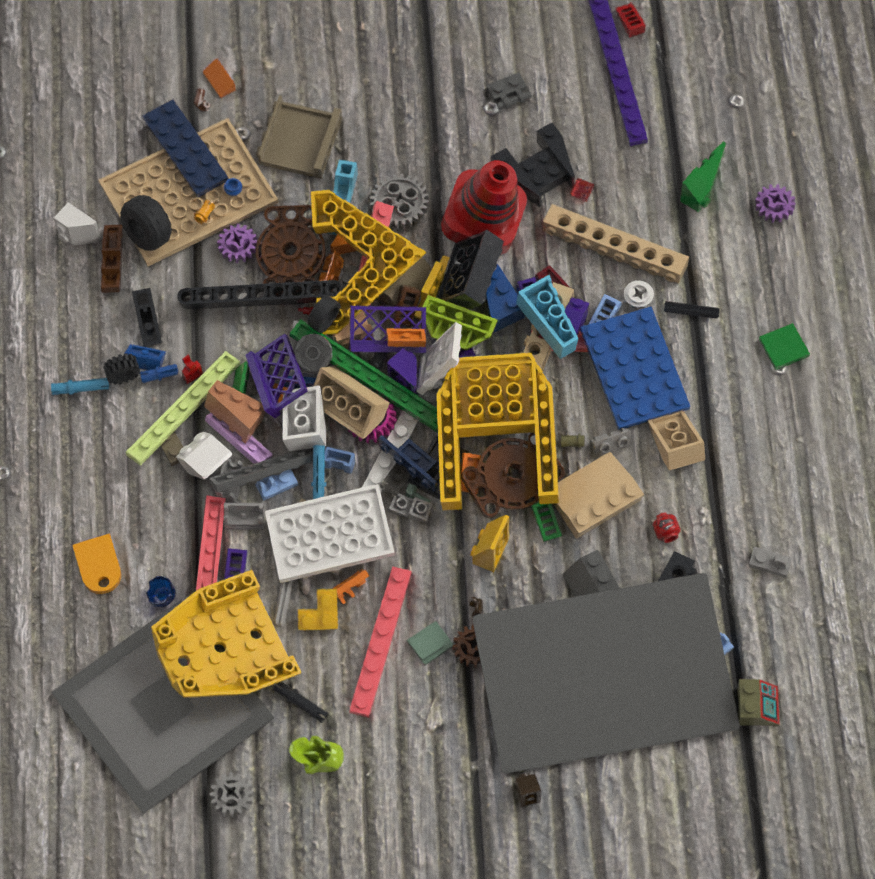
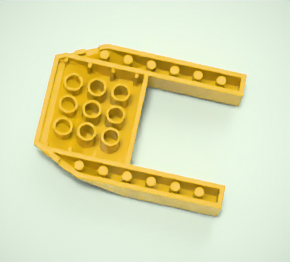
(495, 399)

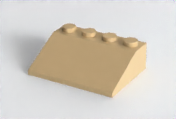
(596, 494)

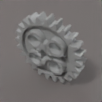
(405, 187)

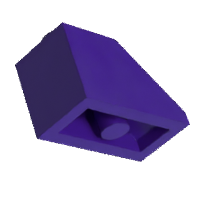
(577, 313)

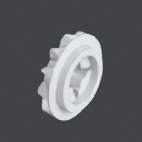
(642, 288)

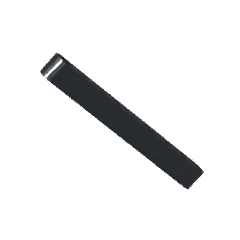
(251, 294)

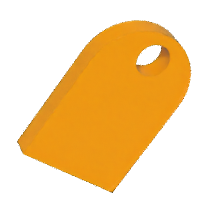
(98, 562)

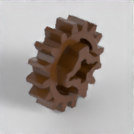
(466, 643)

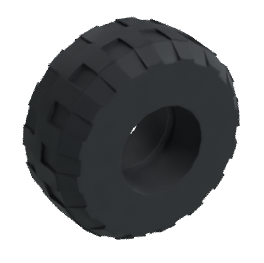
(145, 222)

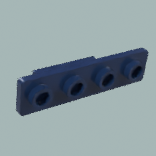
(413, 458)

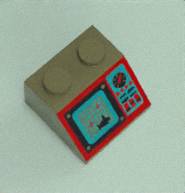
(757, 703)

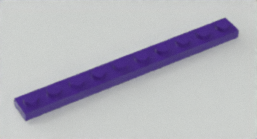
(618, 72)

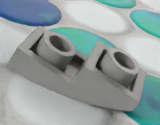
(410, 508)

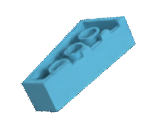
(548, 316)

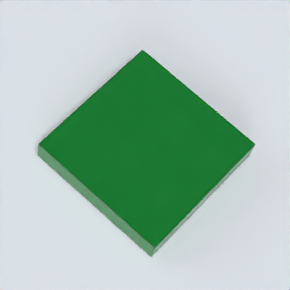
(784, 346)

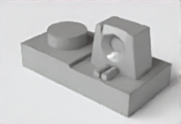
(770, 562)

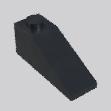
(146, 316)

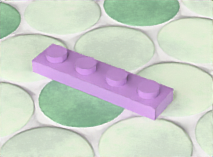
(251, 450)

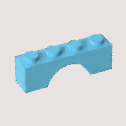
(345, 181)

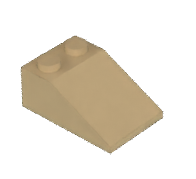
(677, 440)

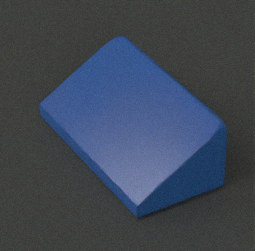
(146, 357)

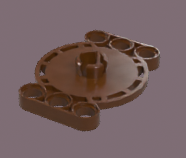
(280, 237)
(494, 476)

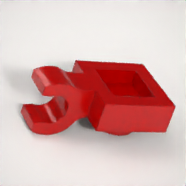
(191, 370)

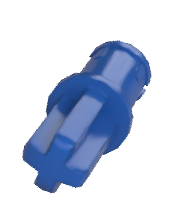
(159, 373)

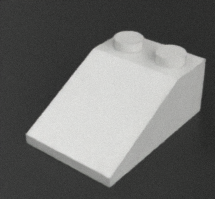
(304, 421)

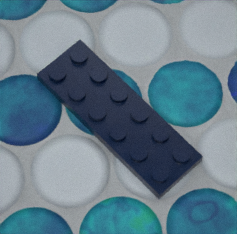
(185, 148)

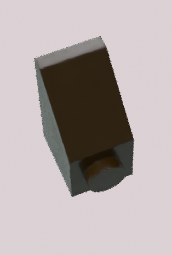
(528, 789)

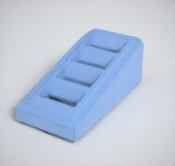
(609, 300)

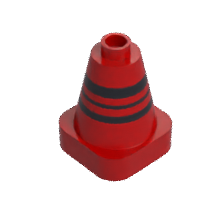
(483, 202)

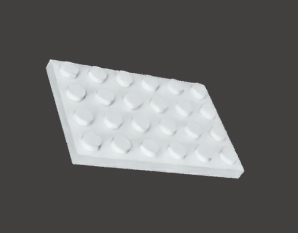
(329, 533)

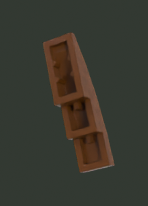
(111, 258)

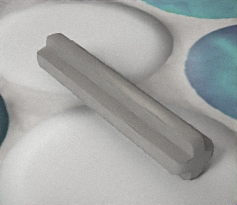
(282, 603)

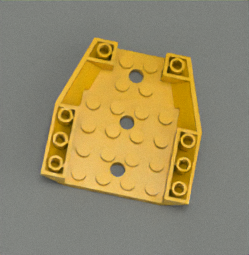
(223, 616)

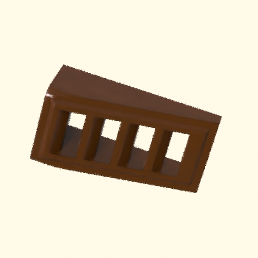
(402, 295)

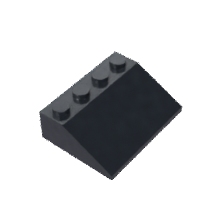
(470, 270)

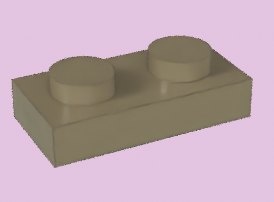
(171, 448)

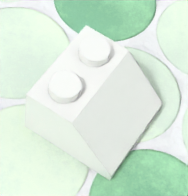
(76, 226)
(203, 455)

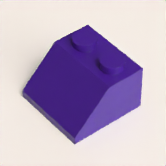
(404, 369)

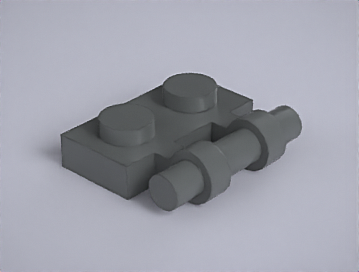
(507, 87)

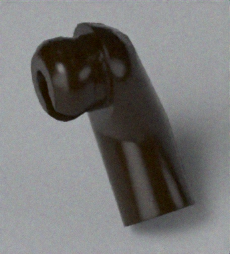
(478, 605)

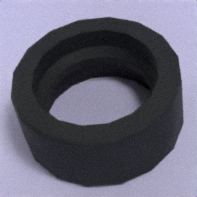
(324, 314)

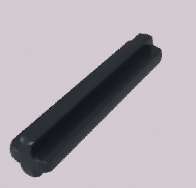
(691, 309)

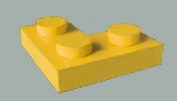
(324, 616)

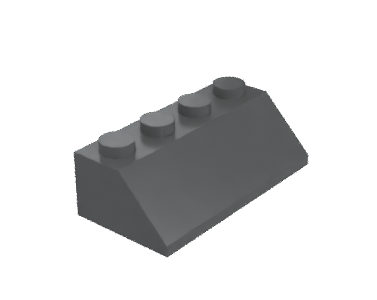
(590, 575)

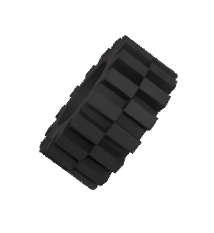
(121, 369)

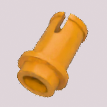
(203, 213)

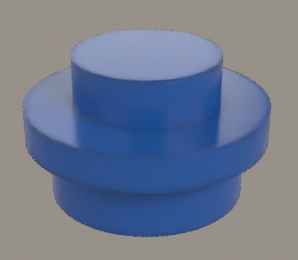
(233, 187)

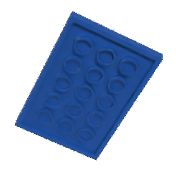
(634, 368)

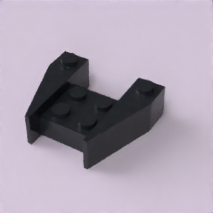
(544, 169)

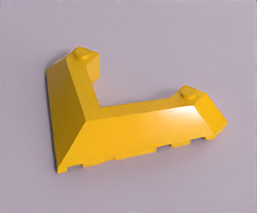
(387, 252)

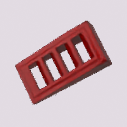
(633, 30)

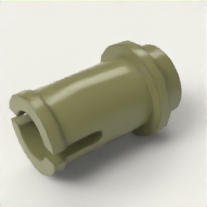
(573, 440)

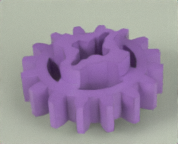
(774, 201)
(231, 249)

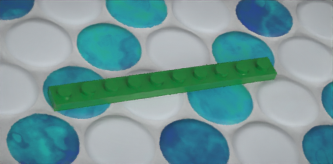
(375, 379)

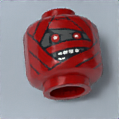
(666, 527)

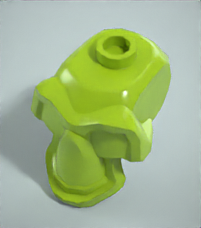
(317, 754)

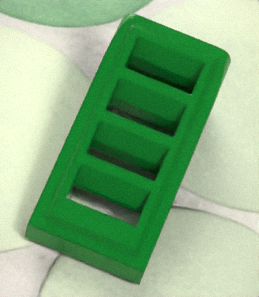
(535, 507)

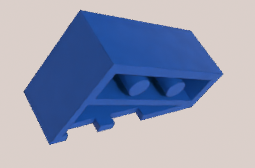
(502, 300)

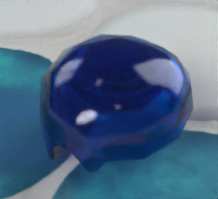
(161, 591)

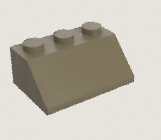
(414, 277)

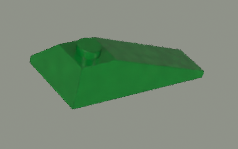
(700, 182)

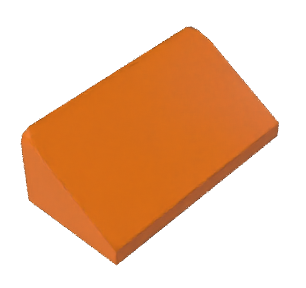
(219, 78)

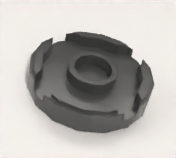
(313, 352)

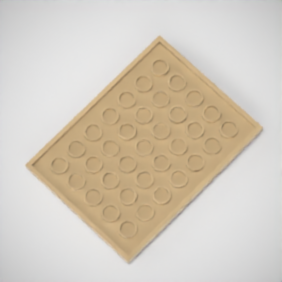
(162, 181)

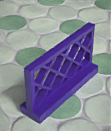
(381, 345)
(265, 382)

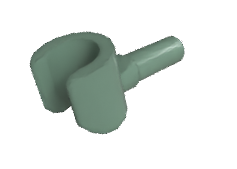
(411, 493)

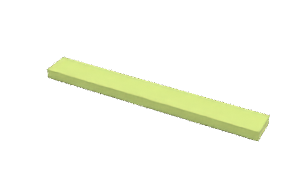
(181, 409)

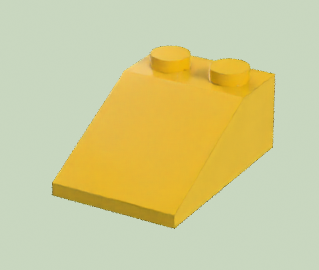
(491, 543)

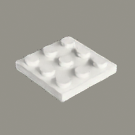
(439, 358)

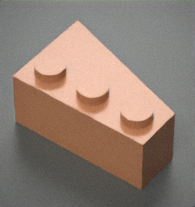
(235, 409)

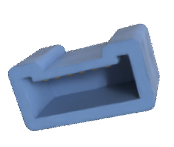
(339, 459)

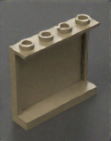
(299, 138)

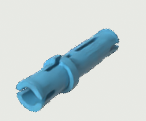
(79, 386)
(318, 471)

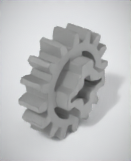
(237, 788)

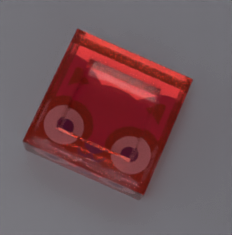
(582, 189)

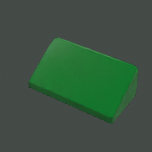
(241, 377)

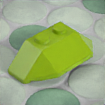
(442, 315)

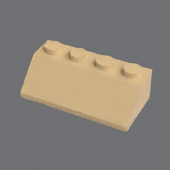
(350, 401)

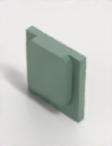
(430, 643)

